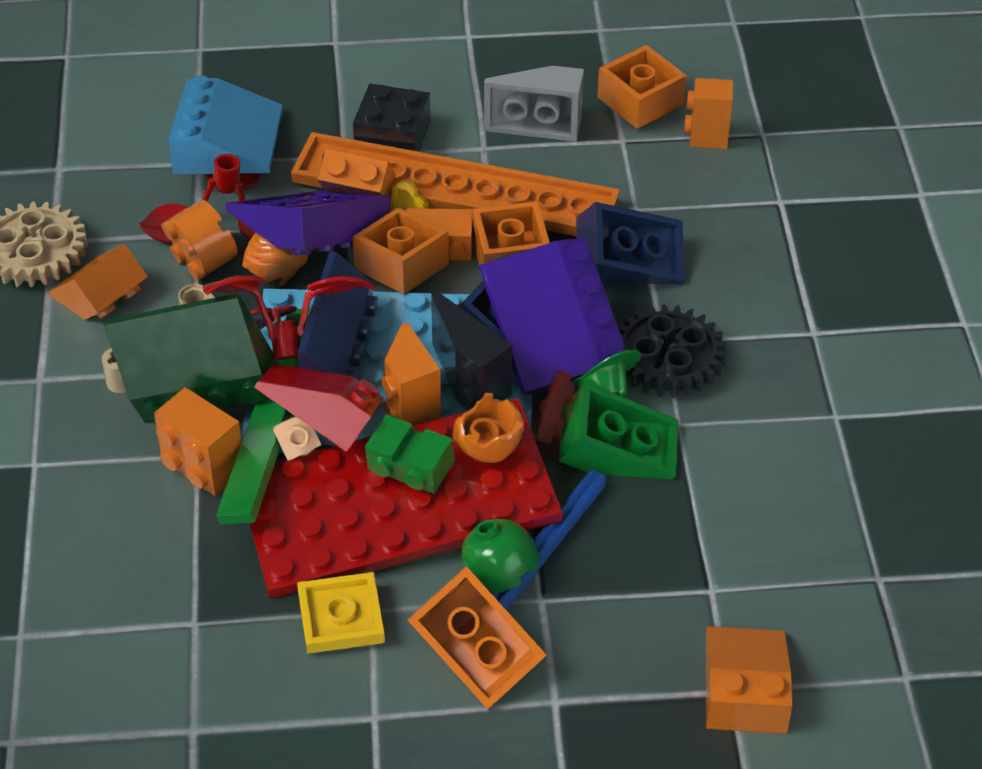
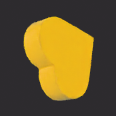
(406, 195)

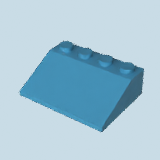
(223, 120)

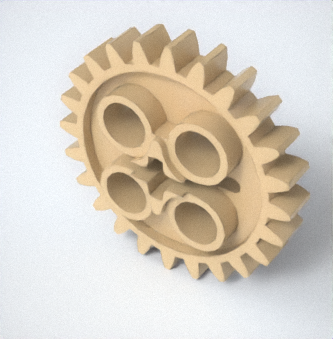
(39, 243)

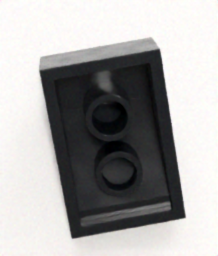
(470, 353)

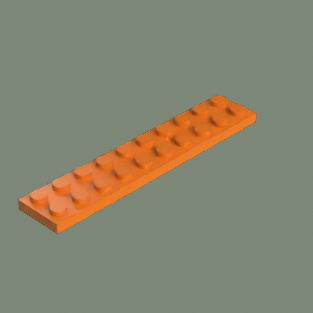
(463, 183)

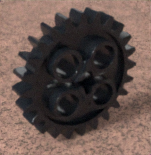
(687, 362)

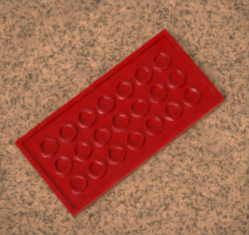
(341, 519)

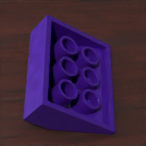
(311, 218)
(552, 312)

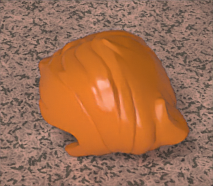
(271, 262)
(489, 429)

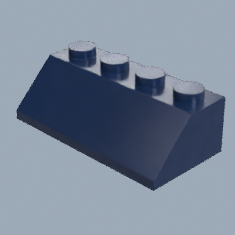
(338, 324)

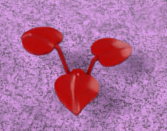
(225, 178)
(284, 334)

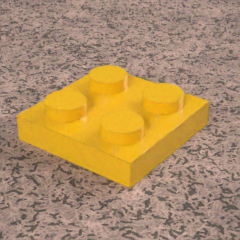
(340, 612)

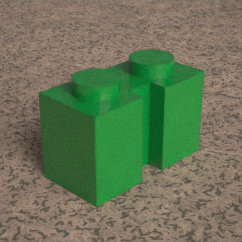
(409, 455)

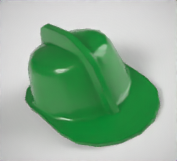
(611, 372)

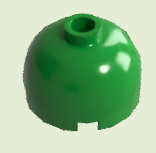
(499, 554)

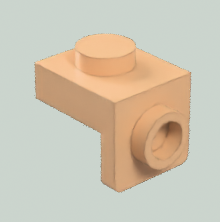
(296, 437)

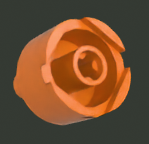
(199, 239)

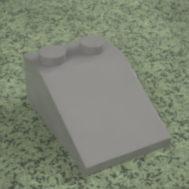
(535, 103)

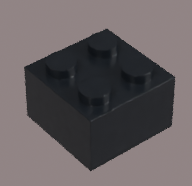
(393, 117)

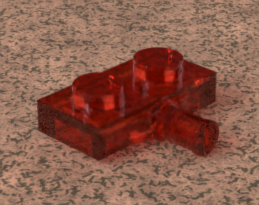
(559, 392)

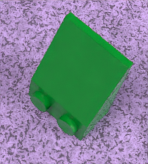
(617, 436)

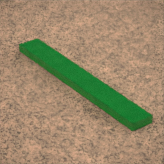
(255, 457)

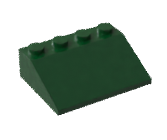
(193, 345)

